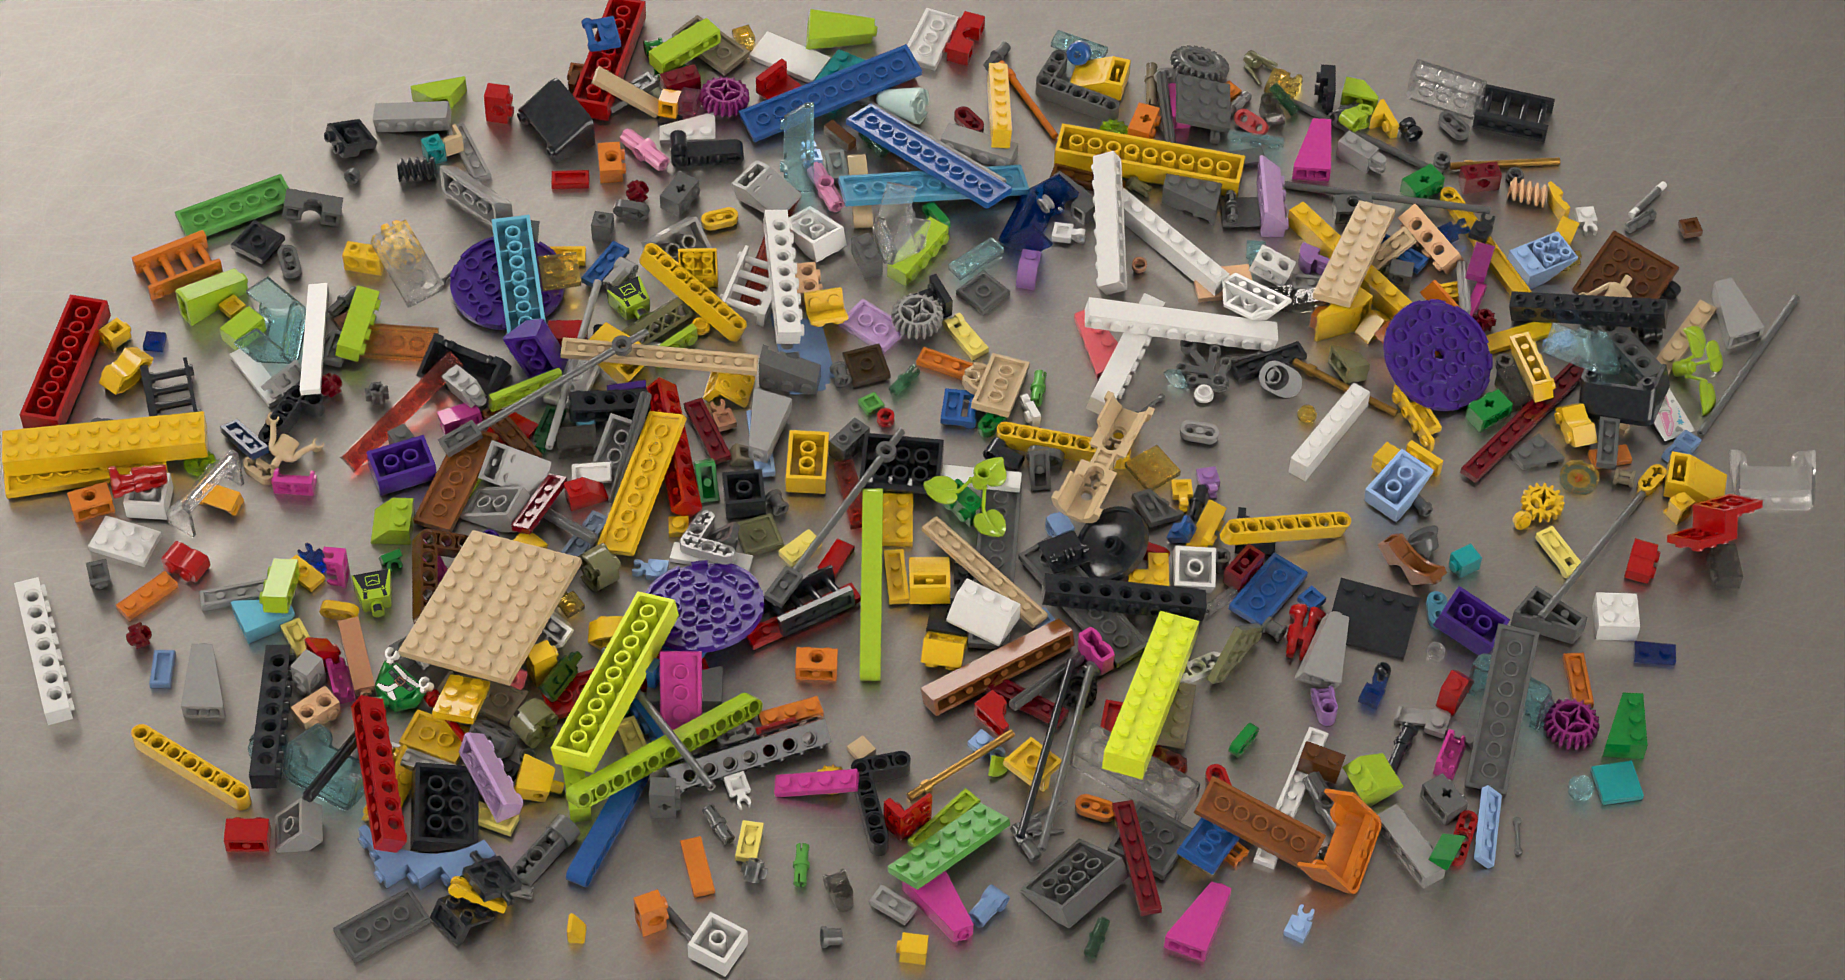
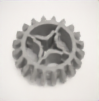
(917, 316)

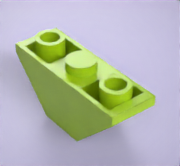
(443, 90)

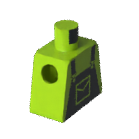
(629, 299)
(374, 591)

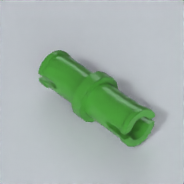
(1038, 387)
(801, 864)

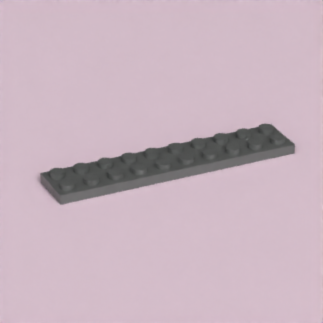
(999, 550)

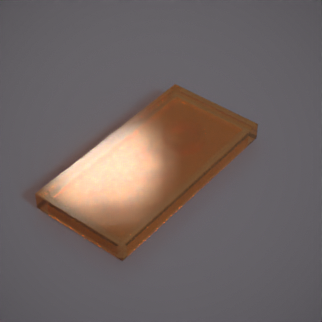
(398, 342)

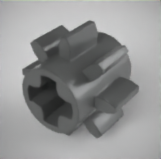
(377, 393)
(754, 870)

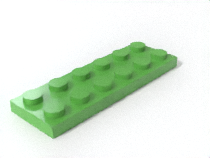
(234, 207)
(948, 846)

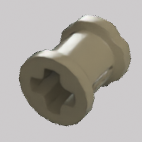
(1617, 479)

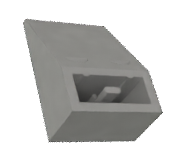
(765, 189)
(513, 467)

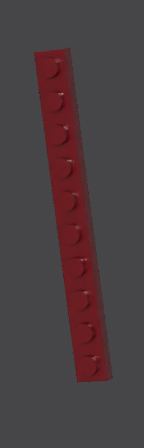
(1520, 425)

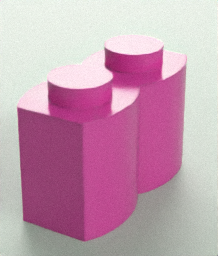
(1096, 650)

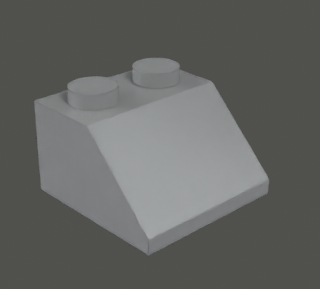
(298, 827)

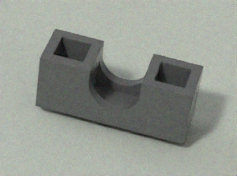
(1082, 205)
(326, 206)

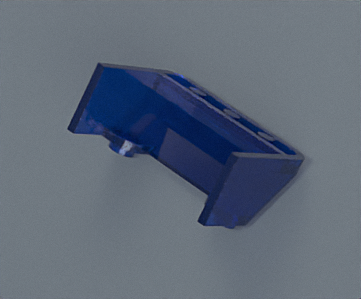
(1028, 221)

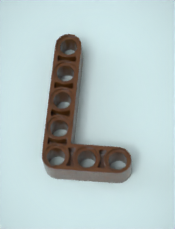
(429, 569)

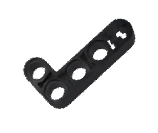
(704, 152)
(290, 410)

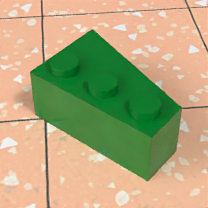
(1628, 729)

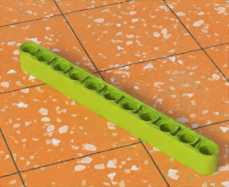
(871, 584)
(662, 751)

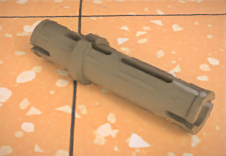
(1151, 85)

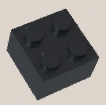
(744, 493)

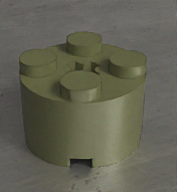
(599, 567)
(534, 722)

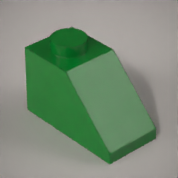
(707, 480)

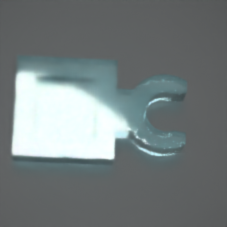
(1252, 248)

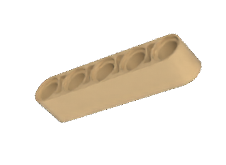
(861, 214)

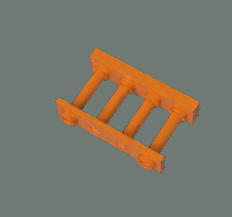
(172, 251)

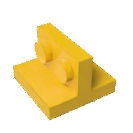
(1025, 759)

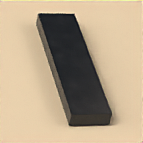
(1251, 367)

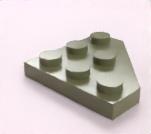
(1237, 646)

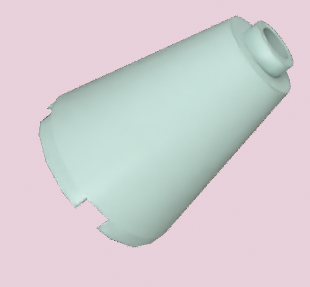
(905, 103)

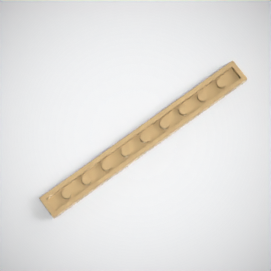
(1679, 344)
(664, 357)

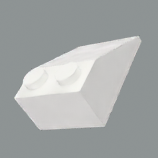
(817, 234)

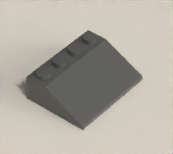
(1075, 882)

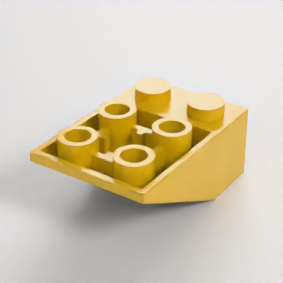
(1103, 76)
(701, 264)
(1342, 320)
(617, 371)
(1693, 477)
(929, 580)

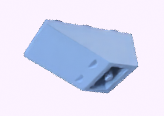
(1542, 259)

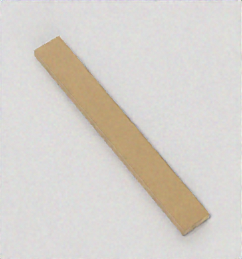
(983, 570)

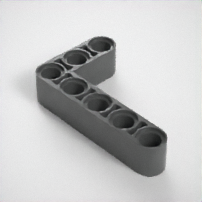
(1054, 89)

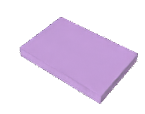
(871, 325)

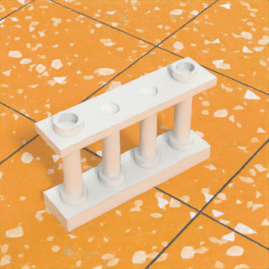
(765, 297)

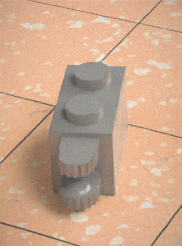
(1360, 153)
(464, 386)

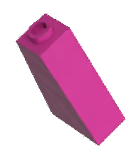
(1315, 153)
(943, 906)
(1199, 924)

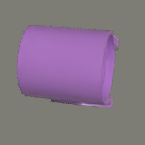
(1325, 705)

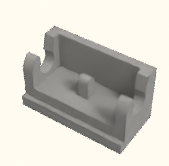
(284, 379)

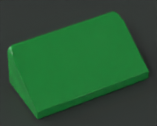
(1446, 850)

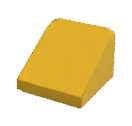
(576, 929)

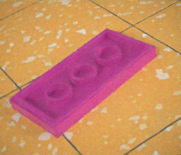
(680, 686)

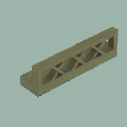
(653, 317)

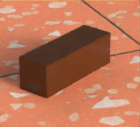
(840, 135)

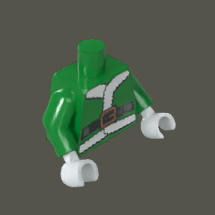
(398, 687)

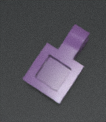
(1210, 478)

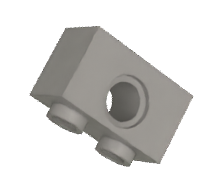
(308, 673)

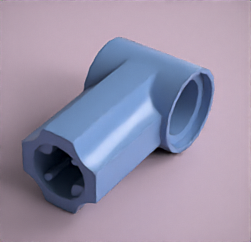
(992, 901)

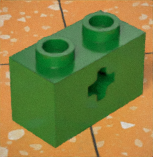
(1423, 183)
(1489, 410)

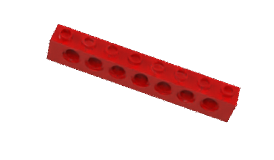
(680, 475)
(378, 774)

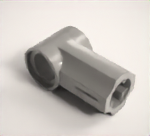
(622, 270)

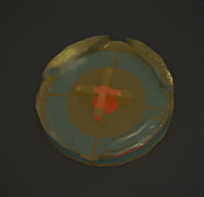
(1579, 477)

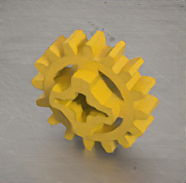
(1551, 506)

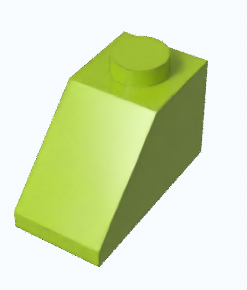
(1358, 91)

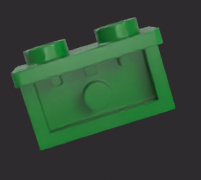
(965, 505)

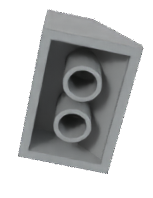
(682, 235)

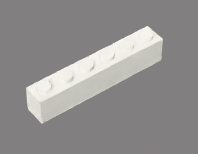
(1329, 432)

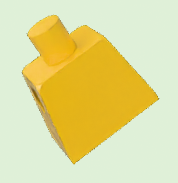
(536, 780)

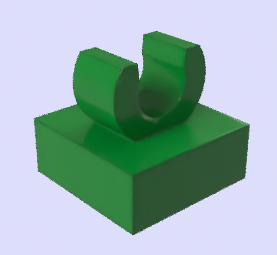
(391, 557)

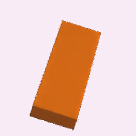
(942, 363)
(1578, 677)
(697, 866)

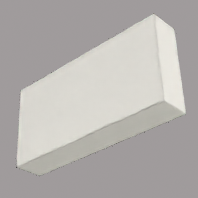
(598, 471)

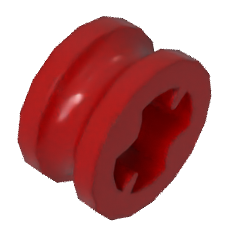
(885, 412)

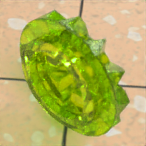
(1122, 128)
(192, 467)

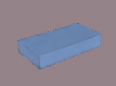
(162, 669)

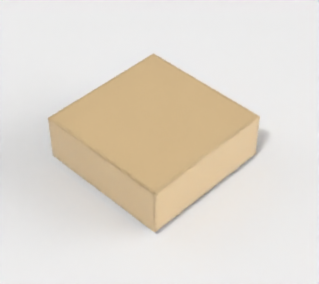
(861, 748)

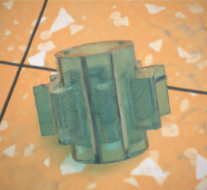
(1580, 787)

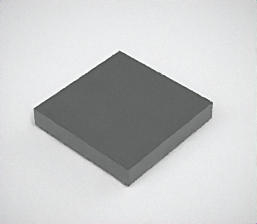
(983, 292)

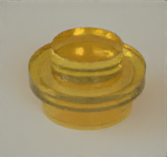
(1307, 414)

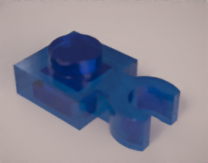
(1451, 231)
(314, 558)
(1373, 693)

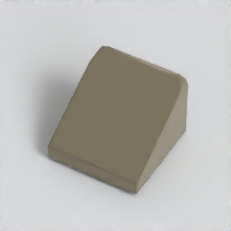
(740, 455)

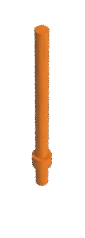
(1031, 104)

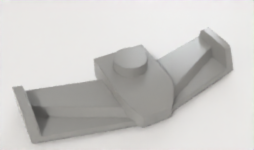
(1436, 723)

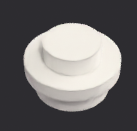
(1204, 394)

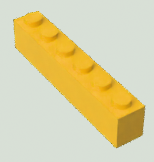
(999, 105)

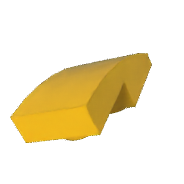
(1555, 201)
(1567, 228)

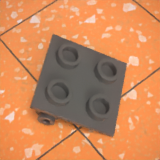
(1239, 211)

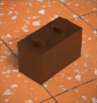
(1321, 759)

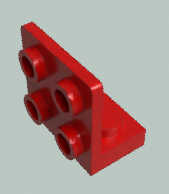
(775, 81)
(904, 823)

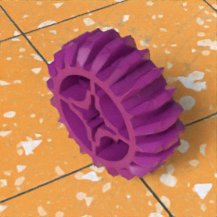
(724, 96)
(1578, 733)

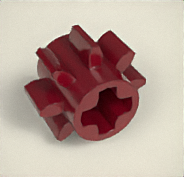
(637, 191)
(1485, 319)
(331, 385)
(138, 635)

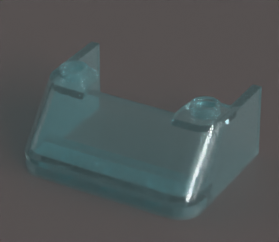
(799, 147)
(285, 325)
(1583, 348)

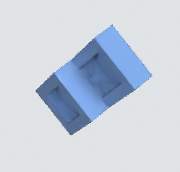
(1684, 443)

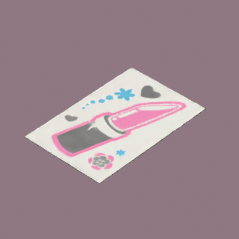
(1671, 418)

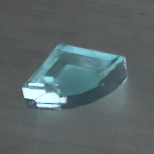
(1176, 378)

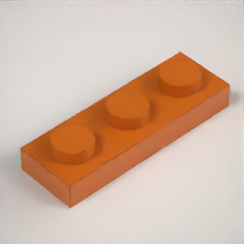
(147, 596)
(800, 709)

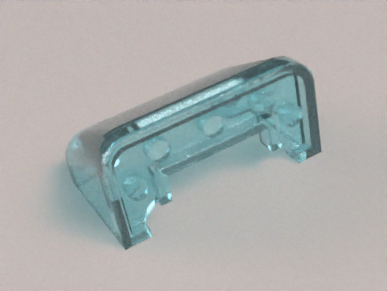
(1538, 698)
(309, 755)

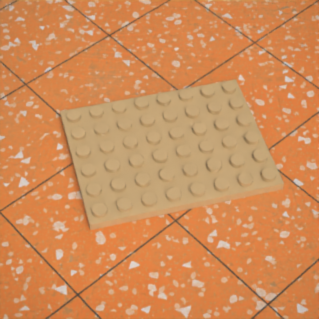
(490, 607)

